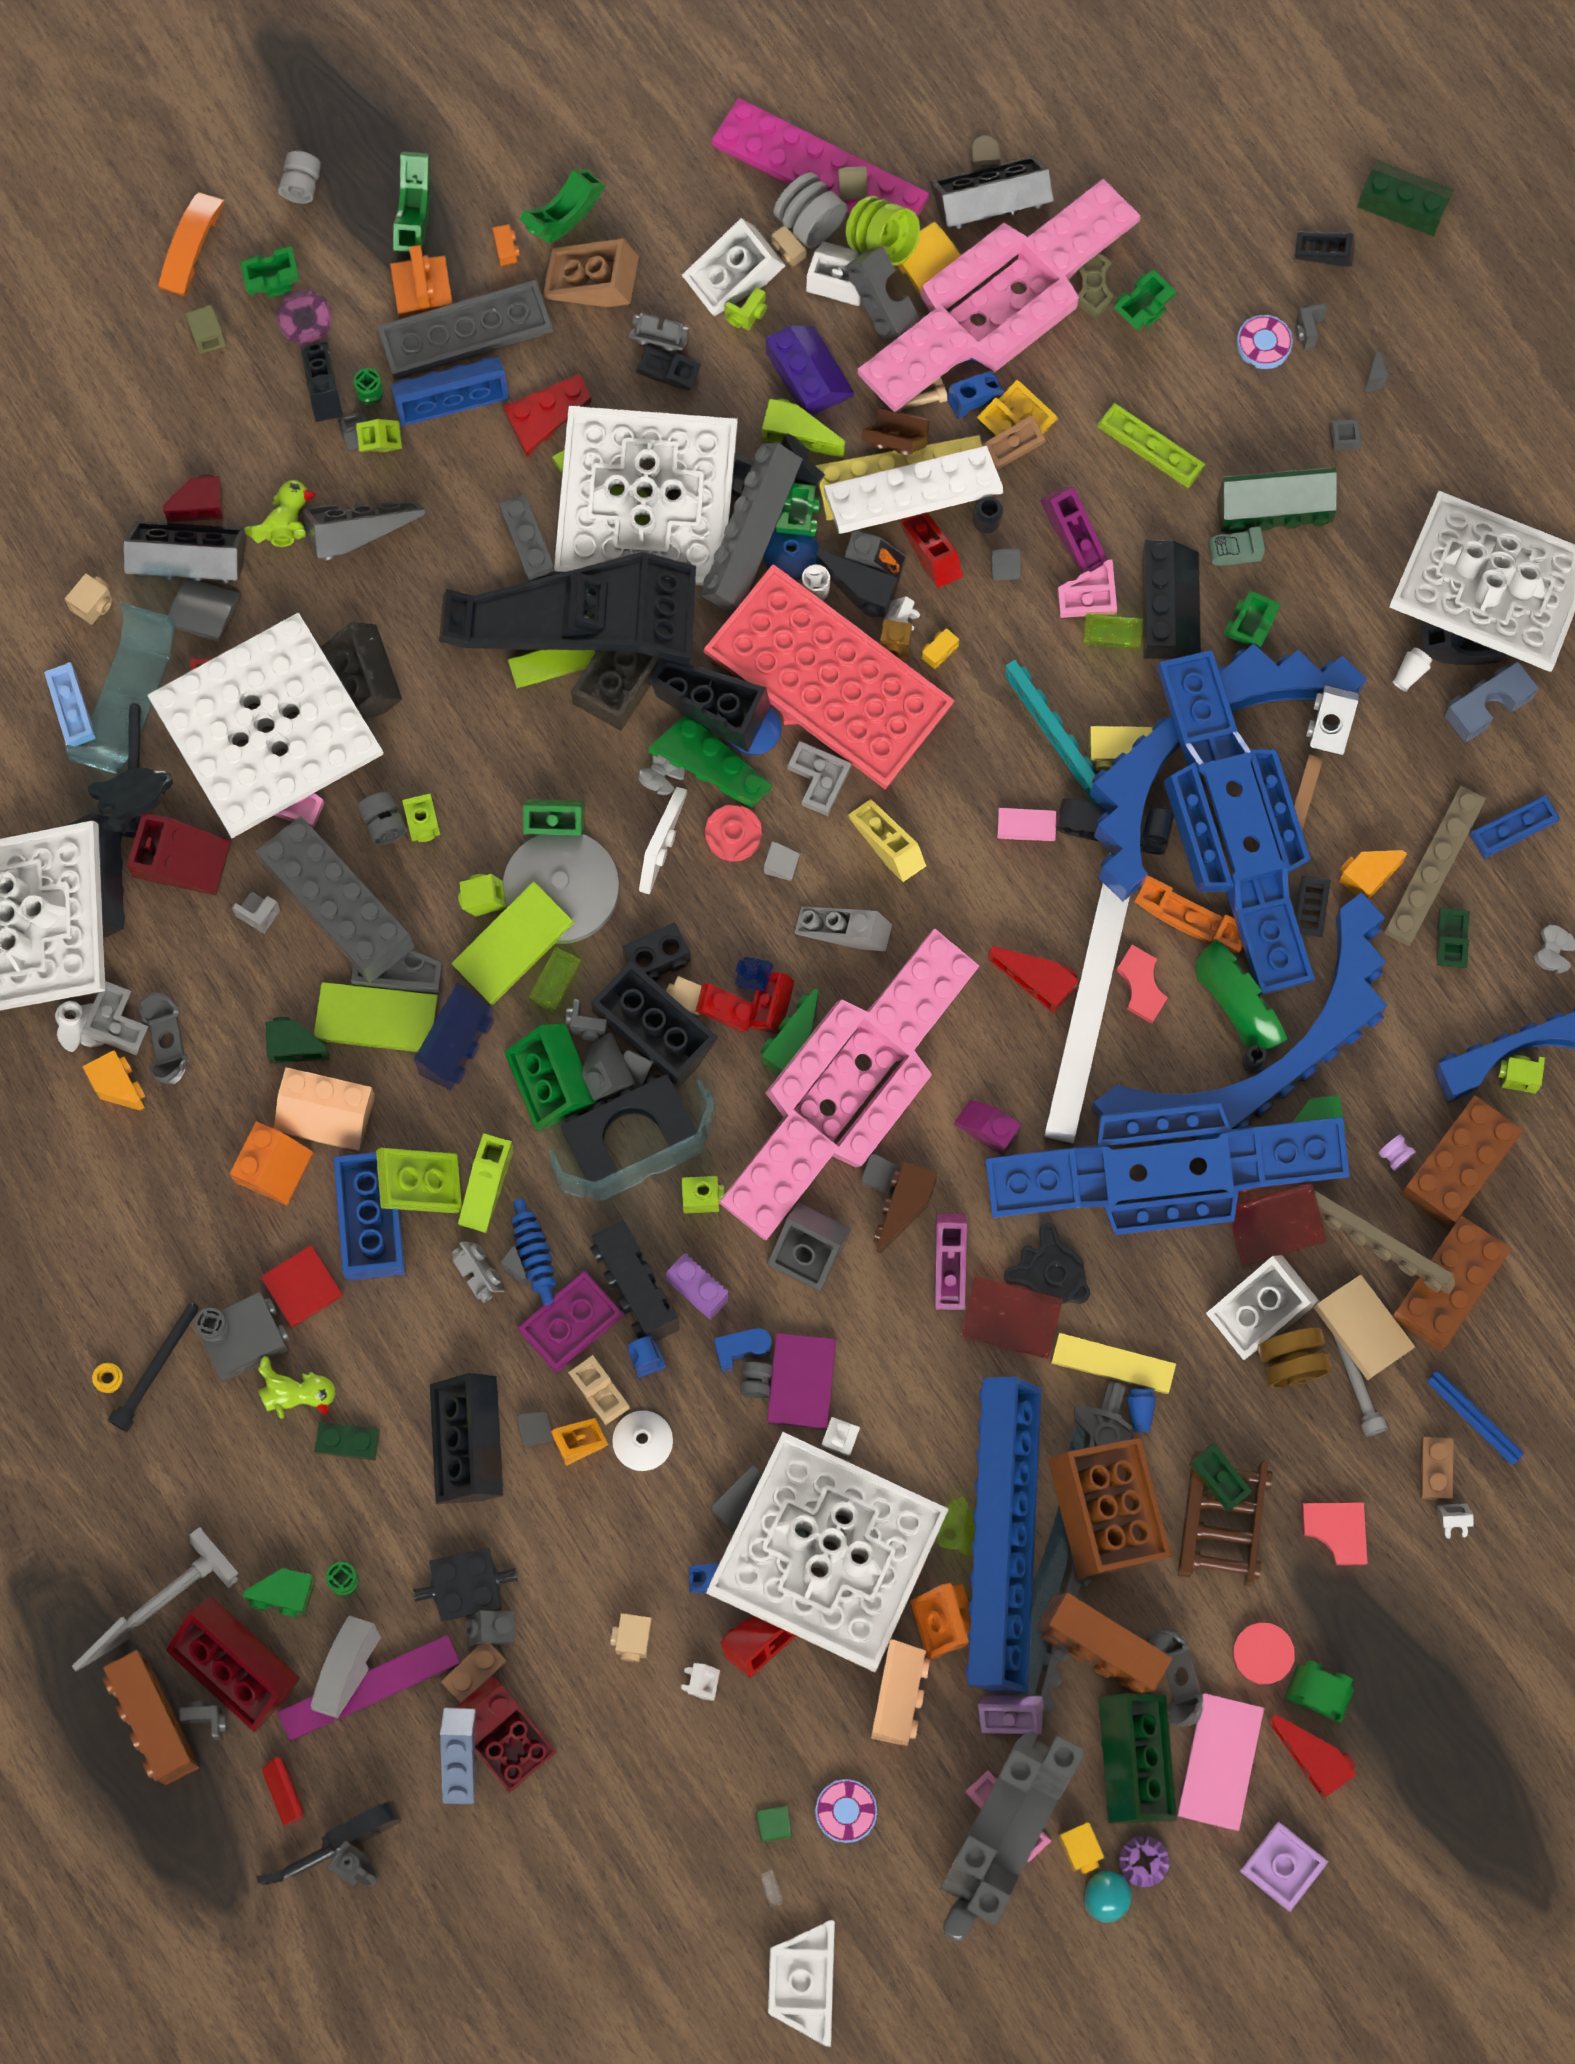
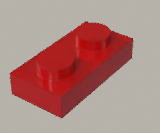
(724, 1007)

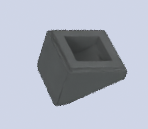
(1378, 374)
(349, 428)
(1006, 564)
(638, 1066)
(879, 1173)
(513, 1267)
(534, 1428)

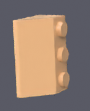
(323, 1109)
(900, 1693)

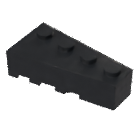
(713, 699)
(634, 1282)

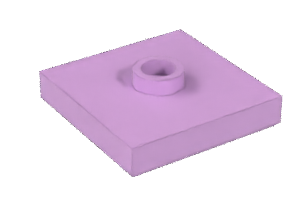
(1284, 1866)

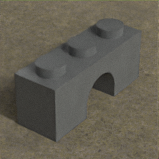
(869, 278)
(526, 538)

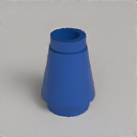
(1141, 1409)

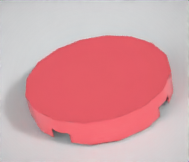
(733, 832)
(1263, 1653)

